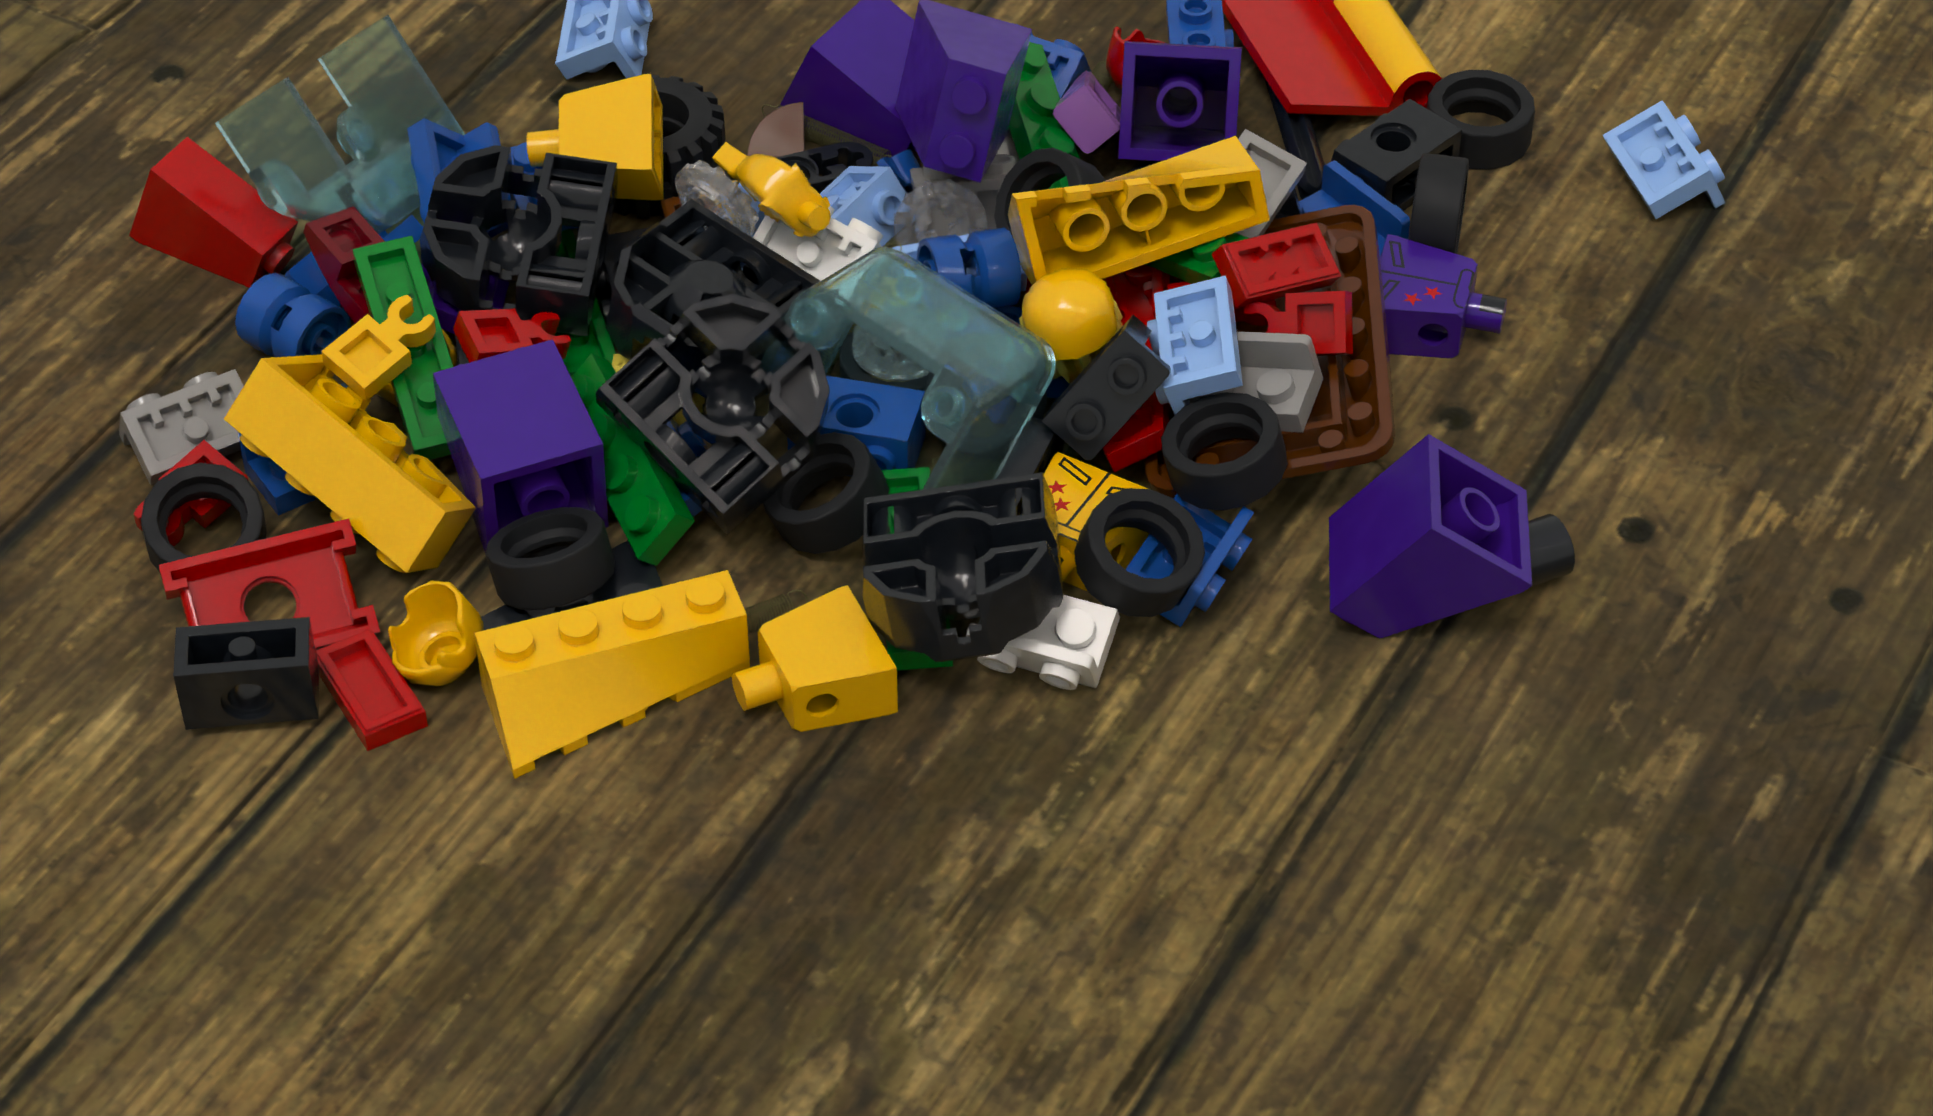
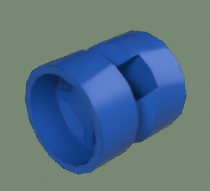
(982, 265)
(287, 318)

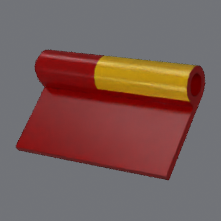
(1334, 54)

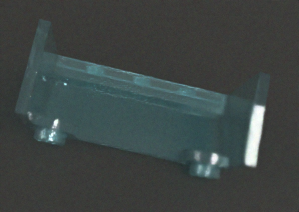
(298, 165)
(982, 361)

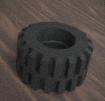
(690, 133)

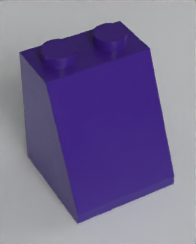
(856, 76)
(960, 87)
(1177, 98)
(520, 437)
(1427, 542)

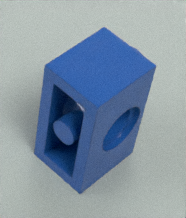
(880, 417)

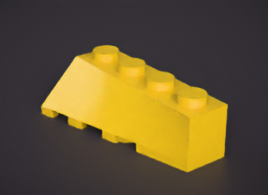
(1139, 213)
(349, 461)
(608, 663)

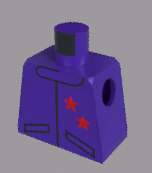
(1433, 299)

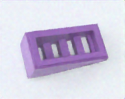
(1088, 113)

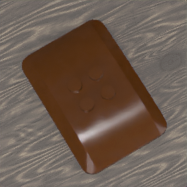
(1355, 401)

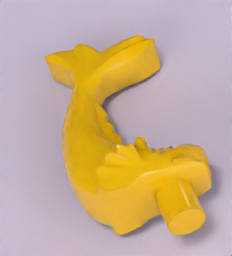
(779, 188)

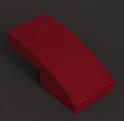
(332, 246)

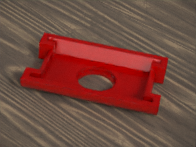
(303, 561)

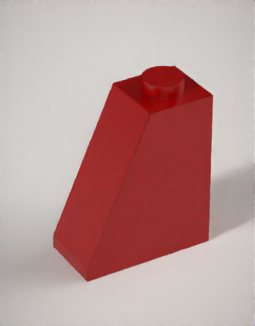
(211, 218)

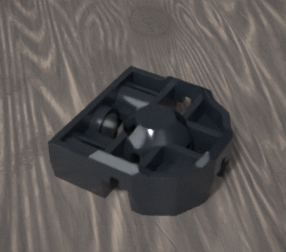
(474, 197)
(689, 265)
(736, 469)
(961, 558)

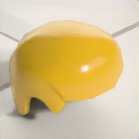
(1070, 312)
(436, 636)

